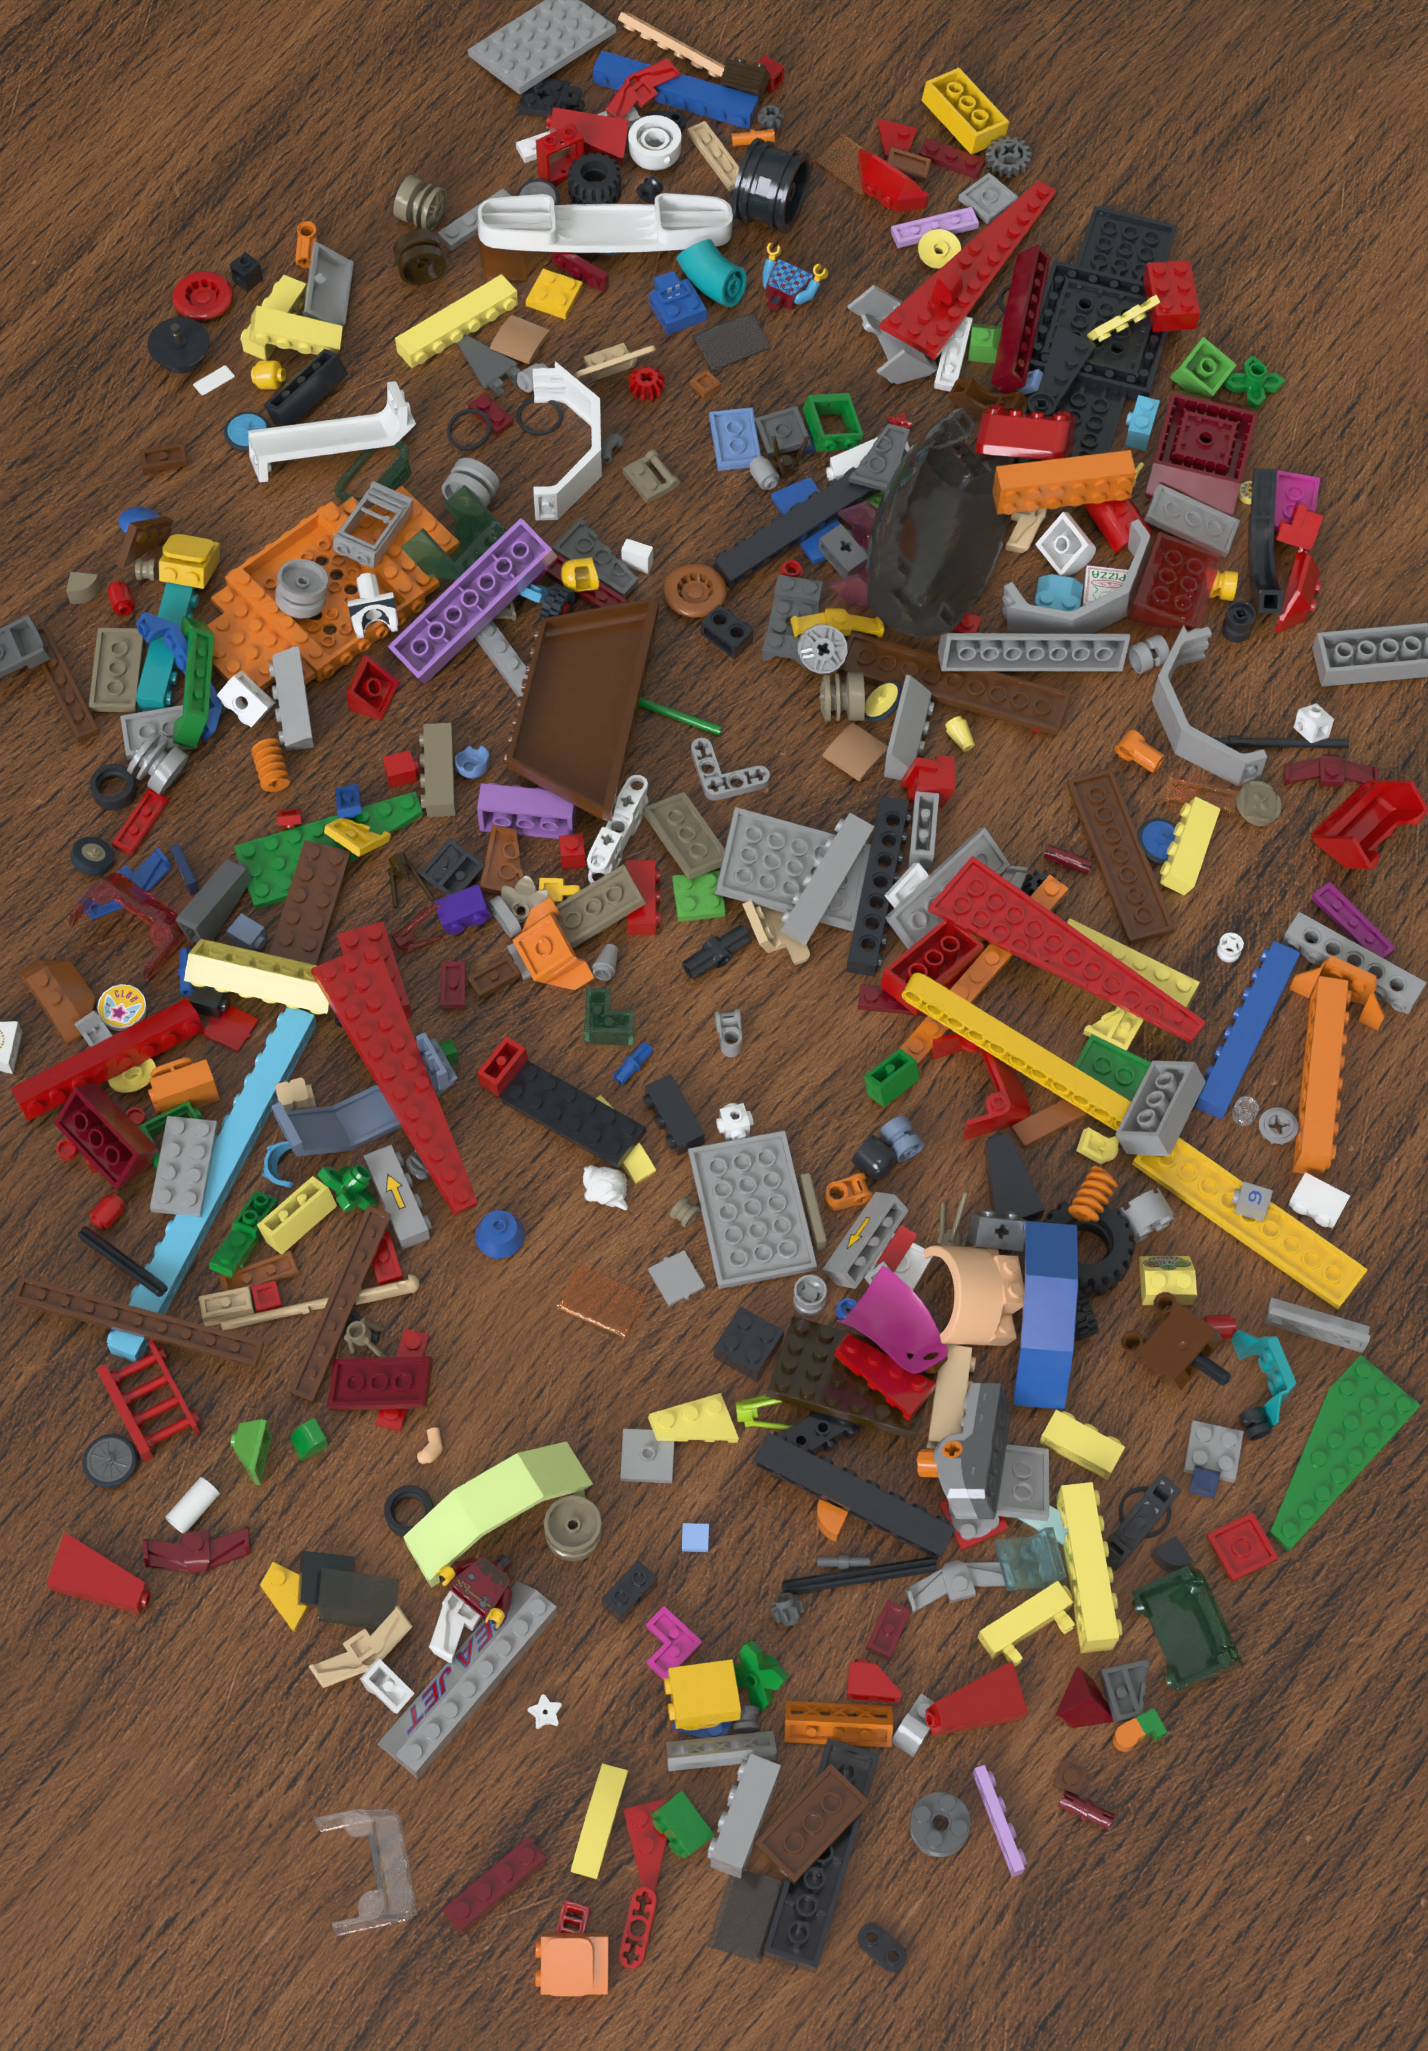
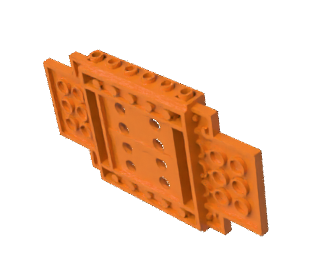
(257, 628)

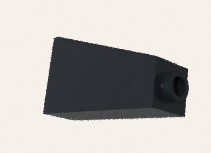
(1008, 1180)

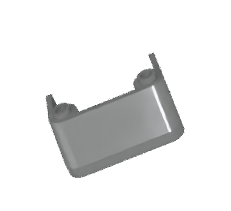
(903, 360)

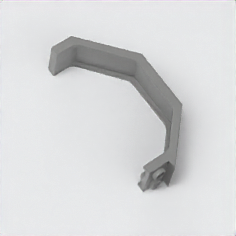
(1089, 618)
(1185, 739)

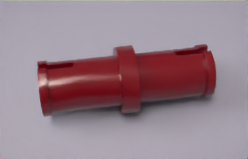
(1068, 859)
(1086, 1810)

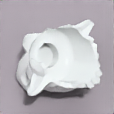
(605, 1186)

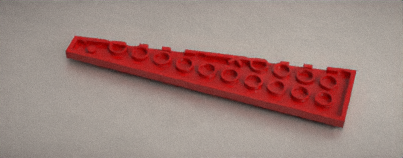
(930, 323)
(1015, 922)
(374, 1020)

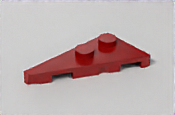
(646, 1843)

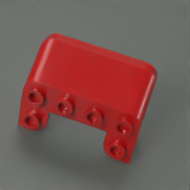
(1024, 435)
(1368, 818)

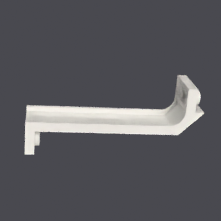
(331, 435)

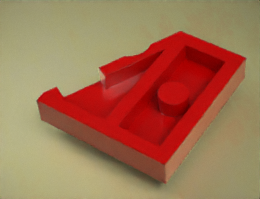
(895, 136)

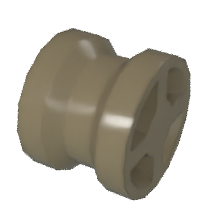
(146, 569)
(685, 1212)

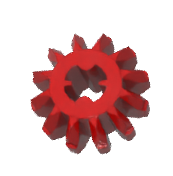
(646, 383)

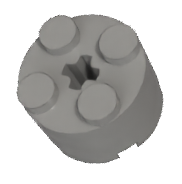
(1147, 1213)

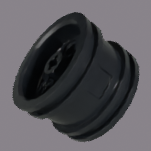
(771, 185)

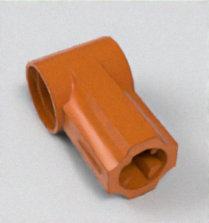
(306, 238)
(1134, 748)

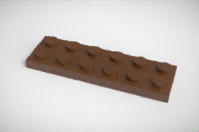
(310, 903)

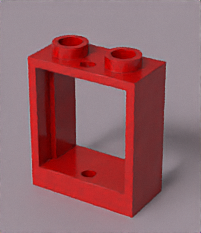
(553, 143)

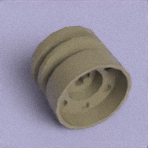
(420, 203)
(843, 696)

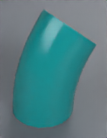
(713, 273)

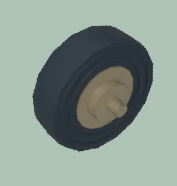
(92, 856)

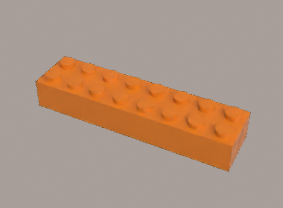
(1321, 1076)

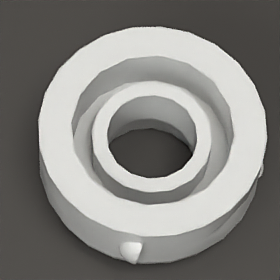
(650, 132)

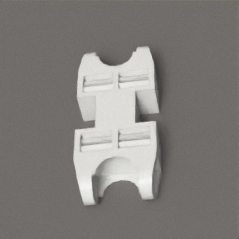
(609, 845)

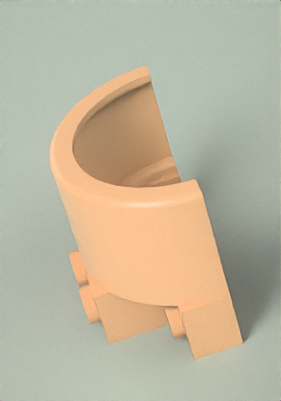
(985, 1293)

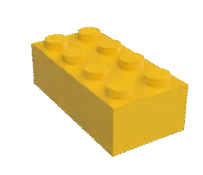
(964, 110)

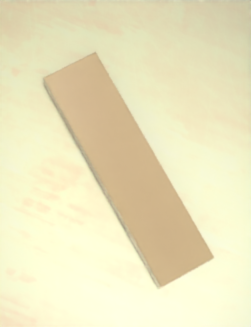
(714, 153)

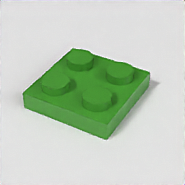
(697, 898)

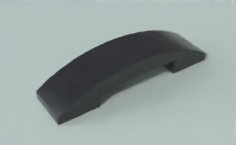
(1141, 1520)

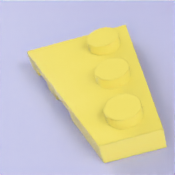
(1121, 322)

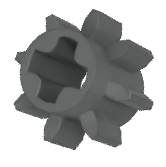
(770, 118)
(787, 1609)

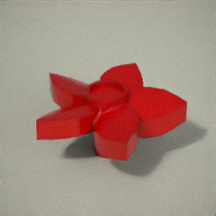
(901, 422)

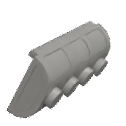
(328, 286)

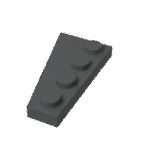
(583, 543)

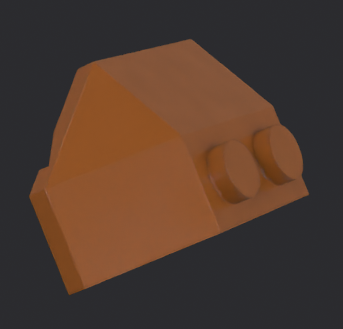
(60, 994)

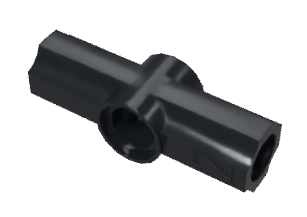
(717, 952)

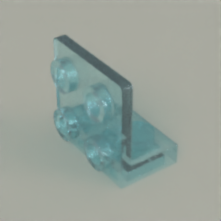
(1030, 1561)

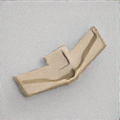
(1025, 529)
(363, 1650)

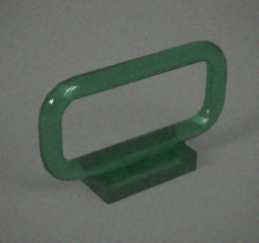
(392, 478)

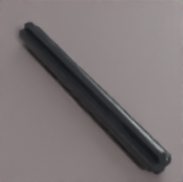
(859, 1576)

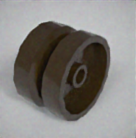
(419, 257)

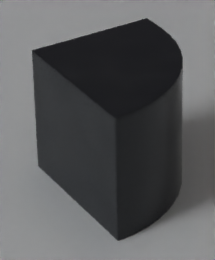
(1171, 1555)

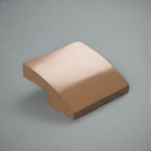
(520, 339)
(855, 752)

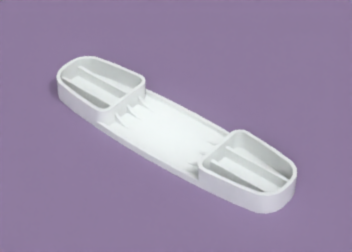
(539, 225)

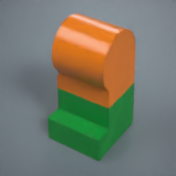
(1139, 1729)

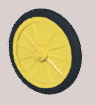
(882, 701)

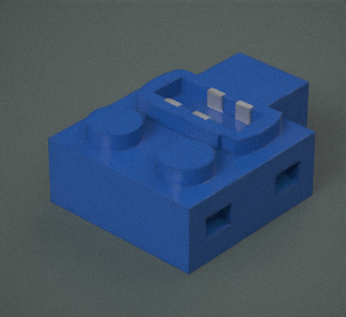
(676, 303)

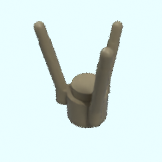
(952, 1236)
(360, 1334)

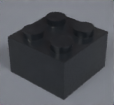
(748, 1344)

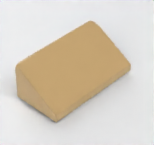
(226, 1305)

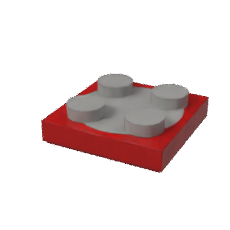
(973, 1531)

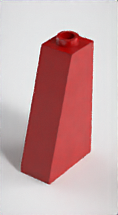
(600, 132)
(94, 1578)
(982, 1703)

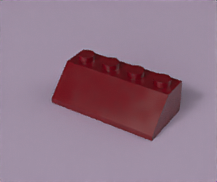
(105, 1135)

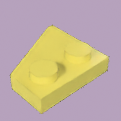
(1116, 1028)

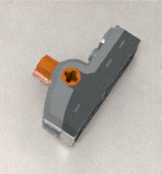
(973, 1460)

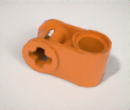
(851, 1189)

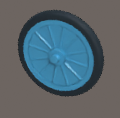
(238, 426)

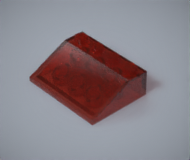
(1174, 584)

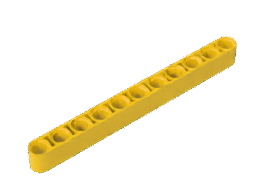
(1016, 1050)

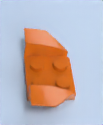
(548, 950)
(1359, 982)

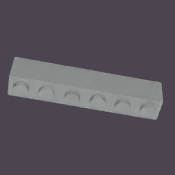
(827, 878)

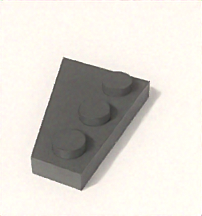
(882, 459)

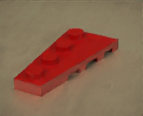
(883, 1374)

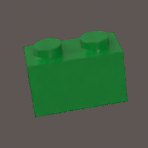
(891, 1077)
(681, 1825)

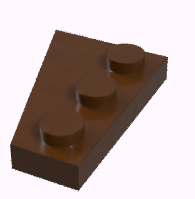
(142, 538)

